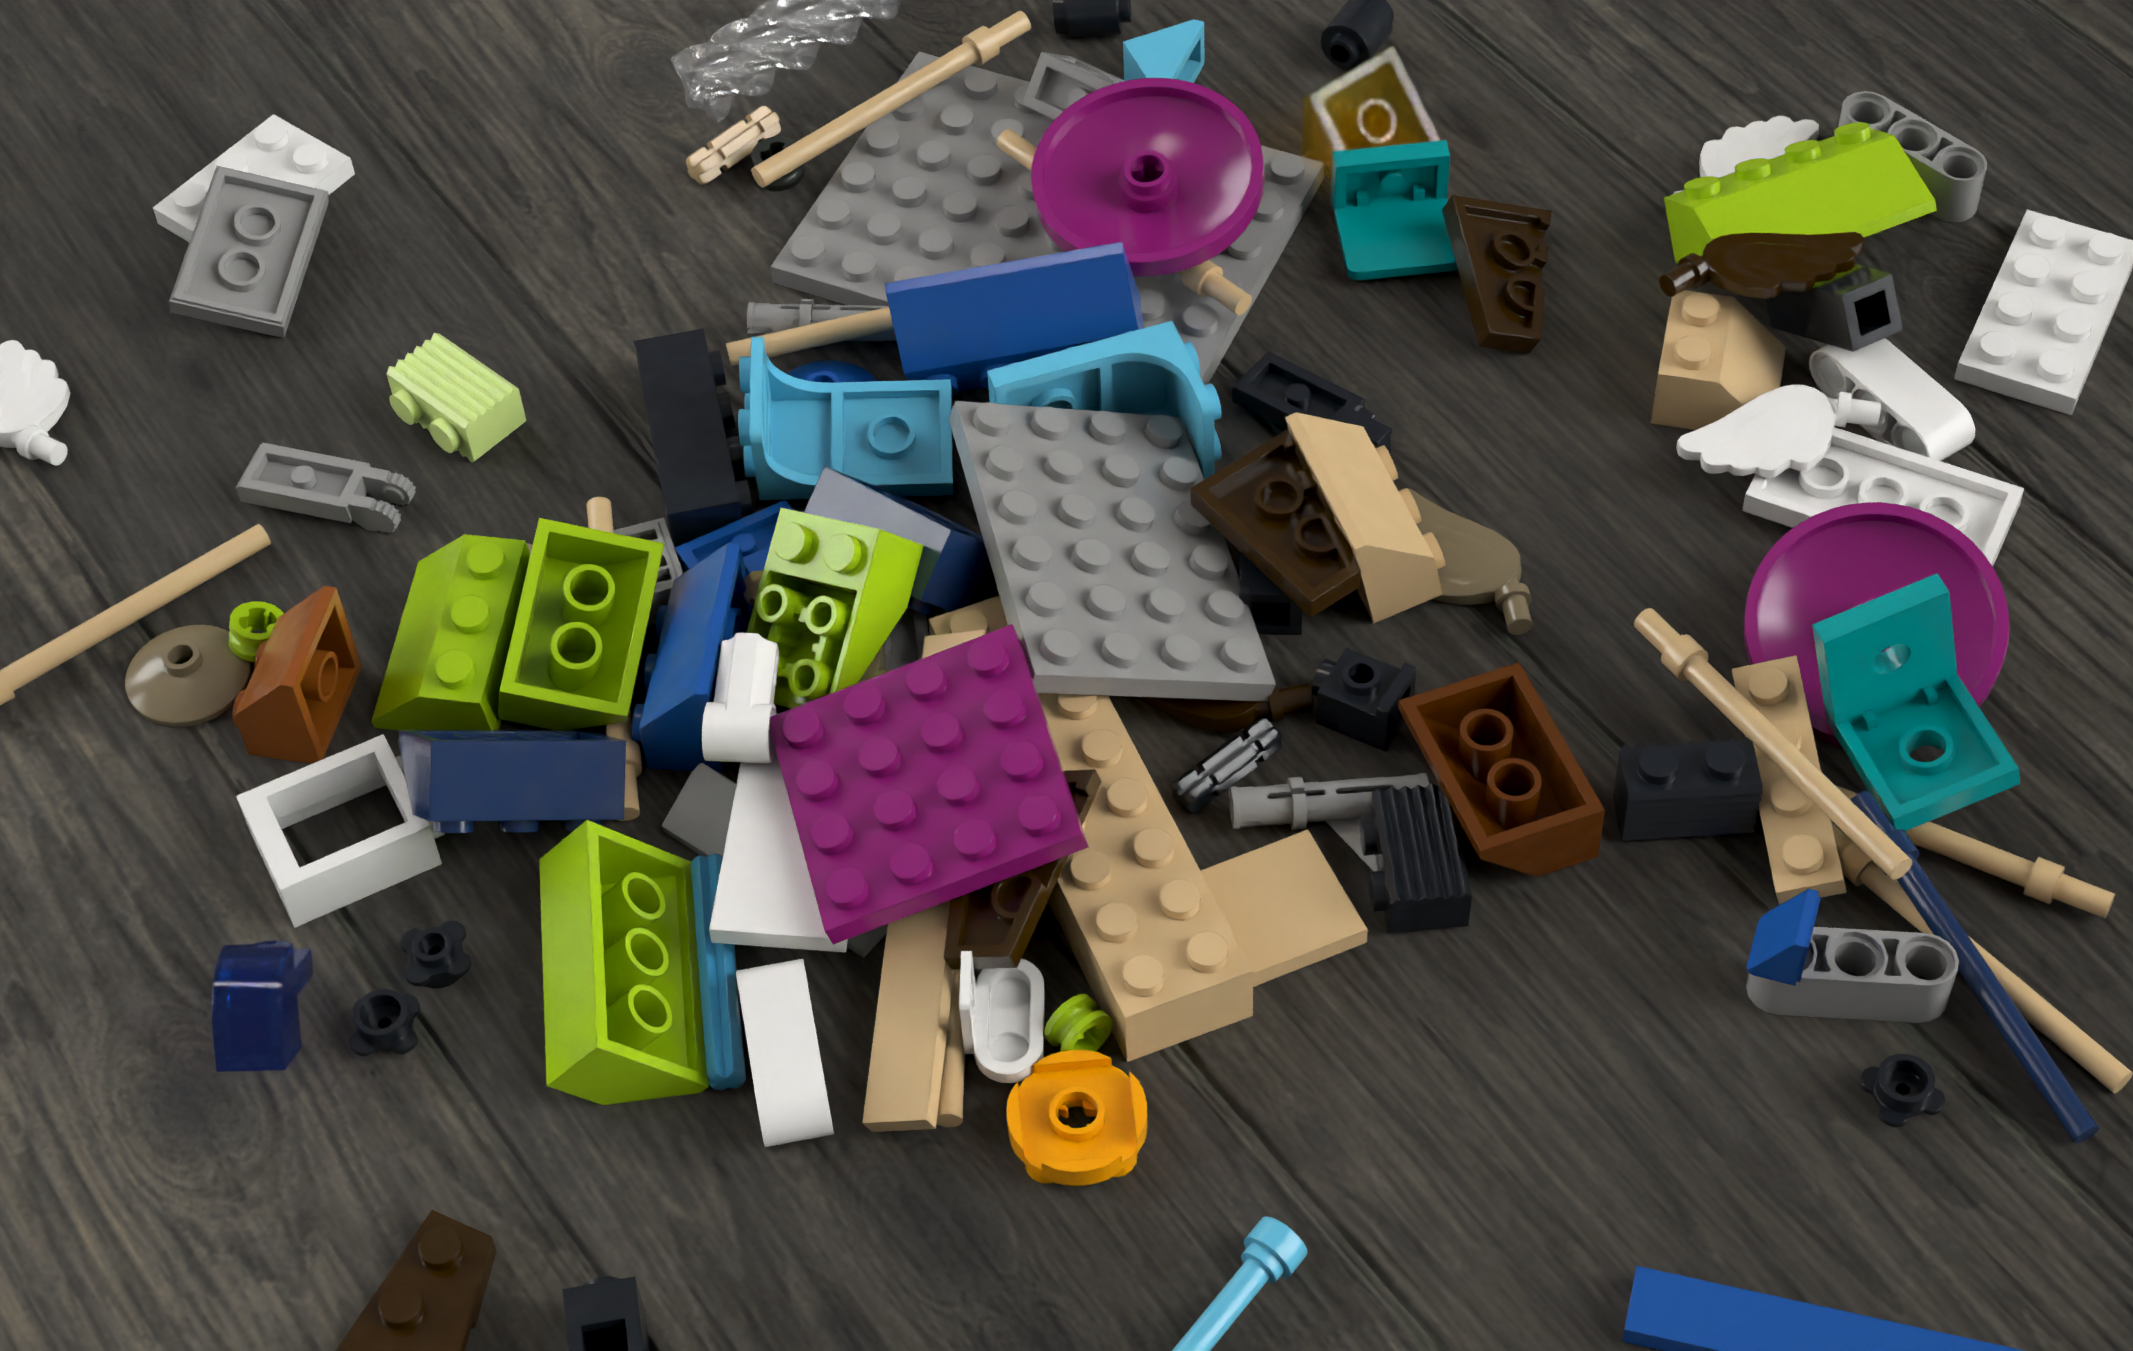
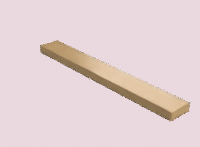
(912, 1005)

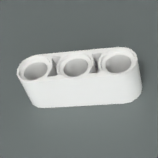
(1914, 407)
(784, 1053)

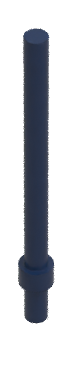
(1984, 983)

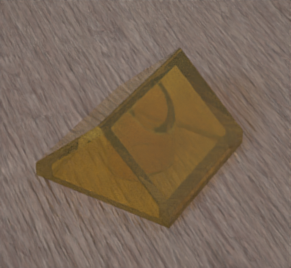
(1365, 110)

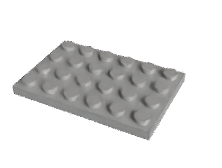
(1106, 555)

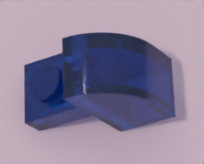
(258, 1005)

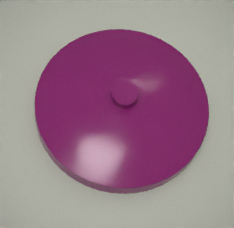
(1150, 168)
(1856, 557)

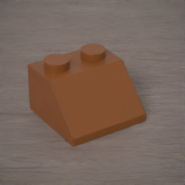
(299, 682)

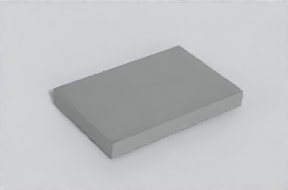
(249, 252)

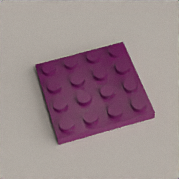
(925, 784)

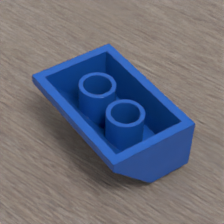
(682, 676)

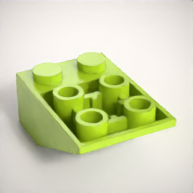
(830, 601)

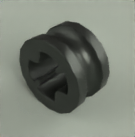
(770, 147)

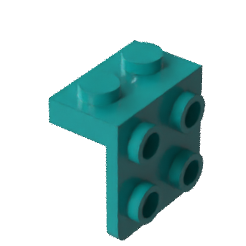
(1391, 209)

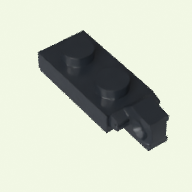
(1281, 388)

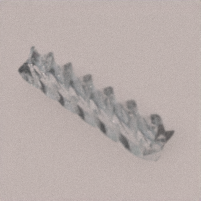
(777, 35)

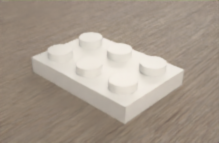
(269, 150)

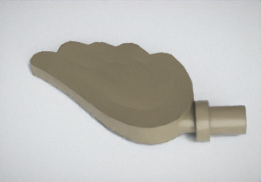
(1478, 565)

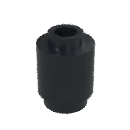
(1091, 17)
(1357, 32)

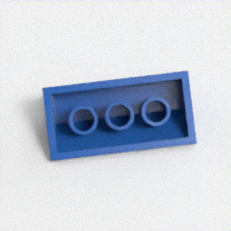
(1011, 312)

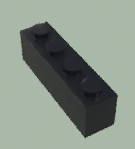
(689, 434)

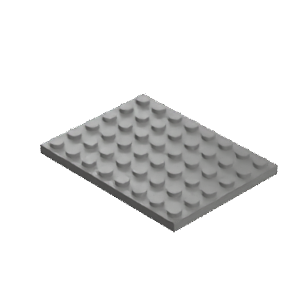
(939, 197)

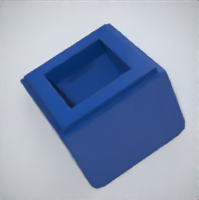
(1784, 939)

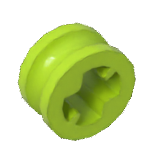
(251, 617)
(1078, 1025)

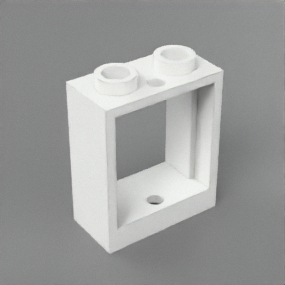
(356, 869)

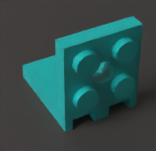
(1908, 700)

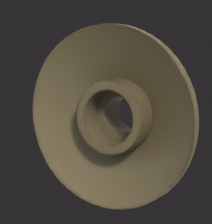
(186, 676)

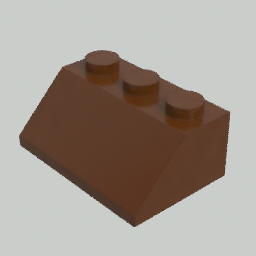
(1507, 771)

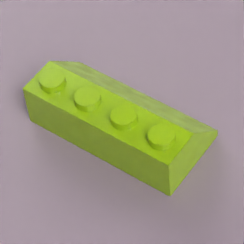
(1822, 187)
(620, 970)

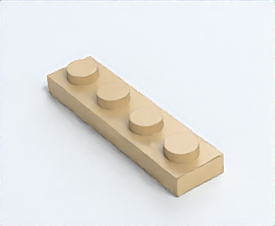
(1795, 829)

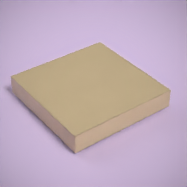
(1285, 906)

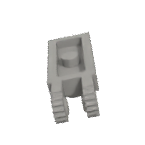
(324, 487)

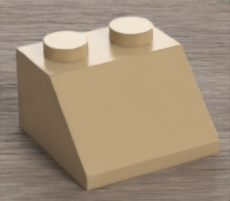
(1712, 361)

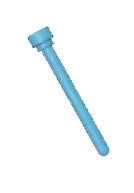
(1270, 1253)

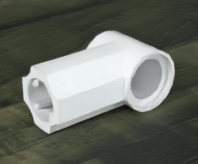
(738, 719)

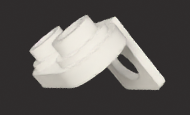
(1002, 1018)

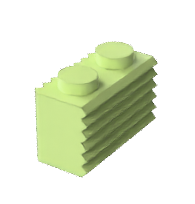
(454, 398)

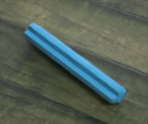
(717, 984)

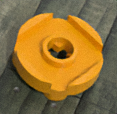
(1082, 1154)

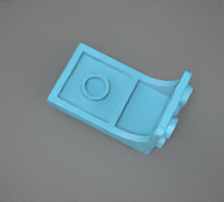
(1127, 373)
(869, 430)

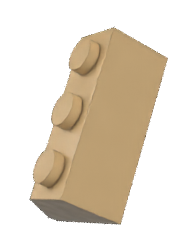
(1371, 513)

